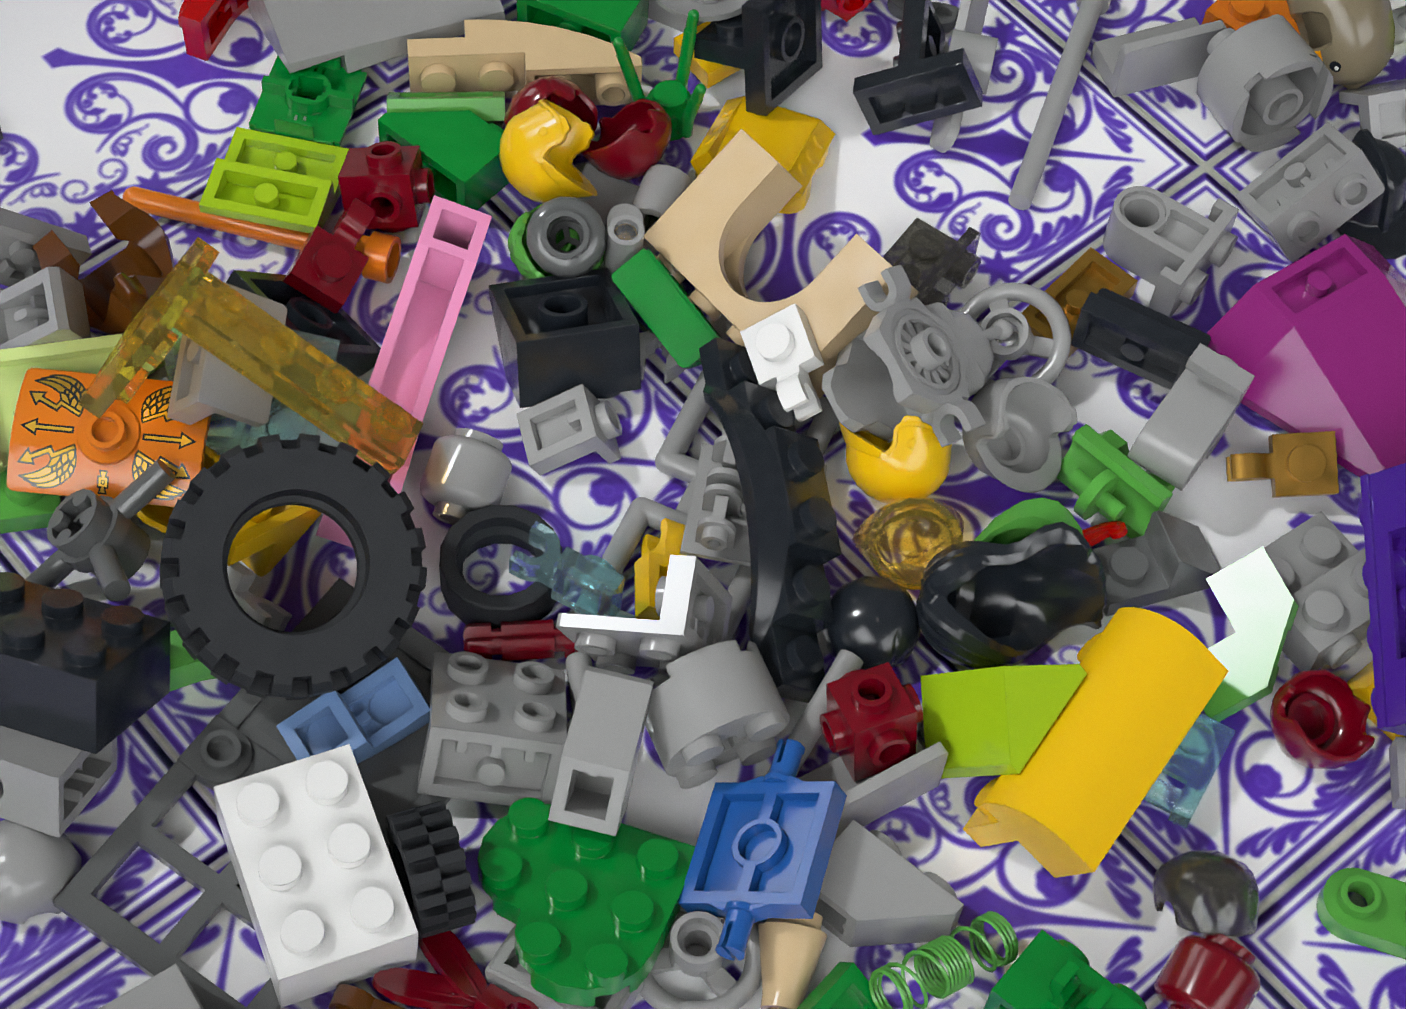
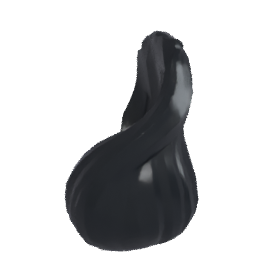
(1009, 600)

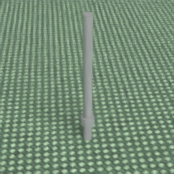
(1056, 102)

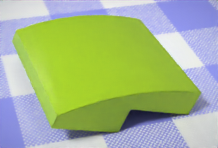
(275, 181)

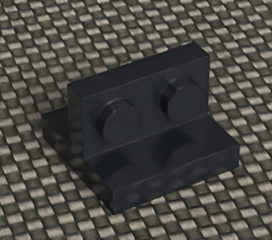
(774, 45)

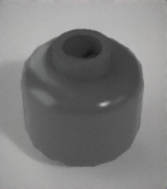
(558, 216)

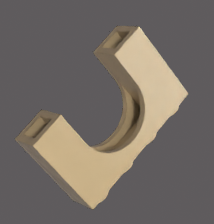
(710, 234)

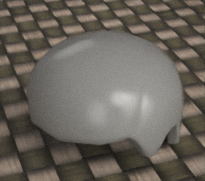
(33, 871)

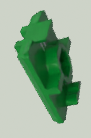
(289, 113)

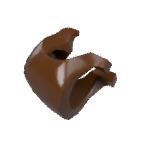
(128, 279)

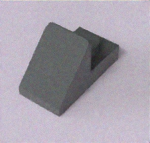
(1158, 566)

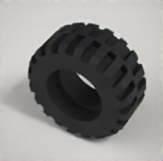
(310, 476)

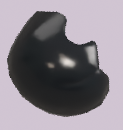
(873, 622)

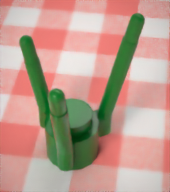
(671, 94)

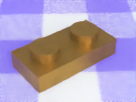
(1073, 287)

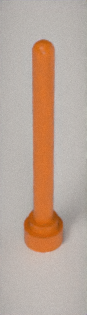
(381, 248)

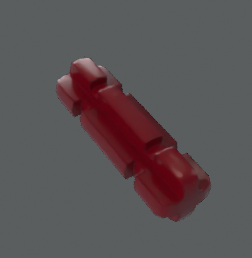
(517, 640)

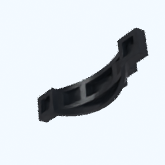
(786, 516)

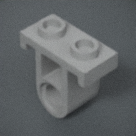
(1168, 243)
(1191, 417)

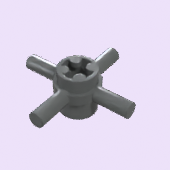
(99, 536)

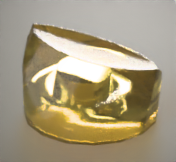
(906, 536)

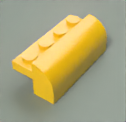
(1105, 746)

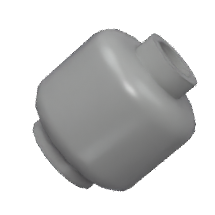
(464, 474)

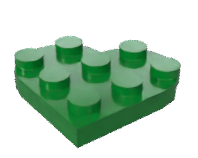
(582, 900)

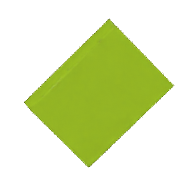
(994, 714)

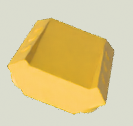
(788, 136)

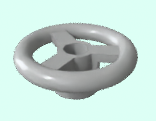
(1054, 349)
(705, 930)

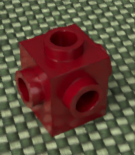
(390, 182)
(871, 720)

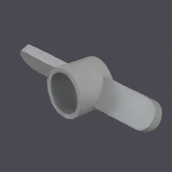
(981, 55)

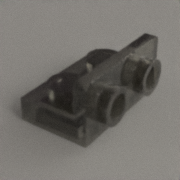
(935, 260)

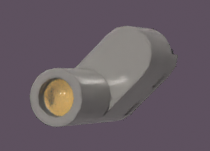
(623, 235)

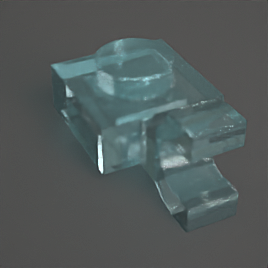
(576, 580)

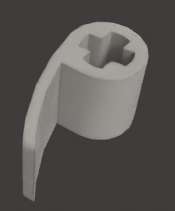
(656, 192)

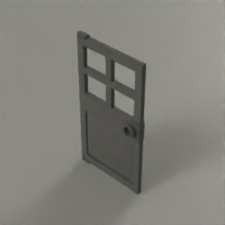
(230, 747)

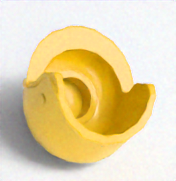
(540, 152)
(900, 468)

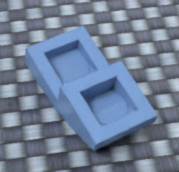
(366, 716)

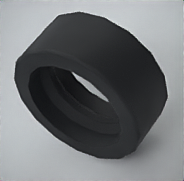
(477, 530)

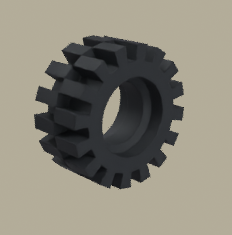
(431, 868)

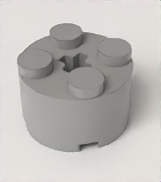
(1263, 82)
(715, 711)

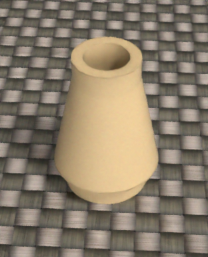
(788, 959)

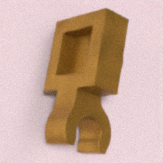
(1295, 465)

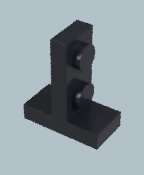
(923, 78)

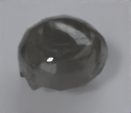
(1209, 893)

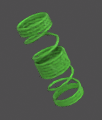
(933, 976)

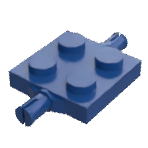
(763, 849)

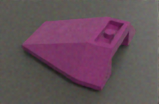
(1327, 351)

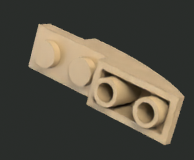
(512, 54)

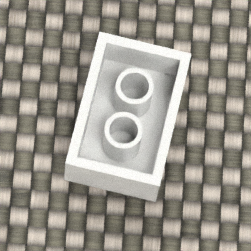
(316, 875)

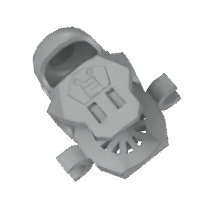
(912, 364)

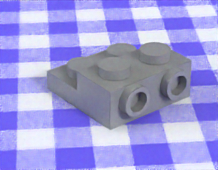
(1330, 593)

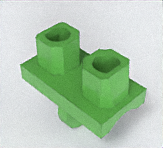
(1111, 482)

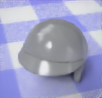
(1020, 432)

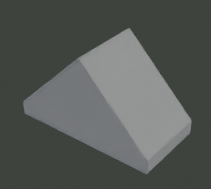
(43, 310)

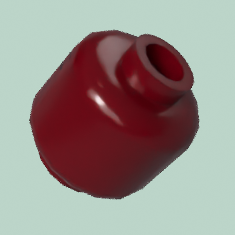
(1208, 975)

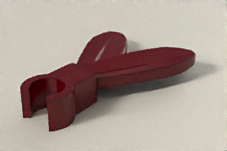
(455, 985)

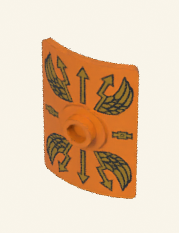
(68, 449)

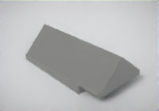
(361, 30)

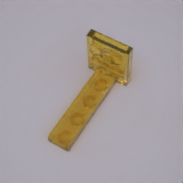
(258, 350)

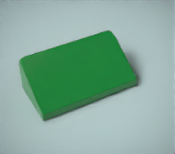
(665, 307)

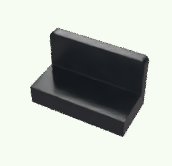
(1136, 337)

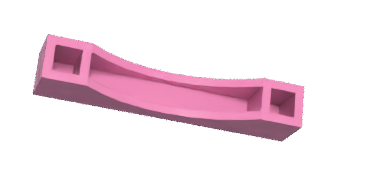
(424, 319)

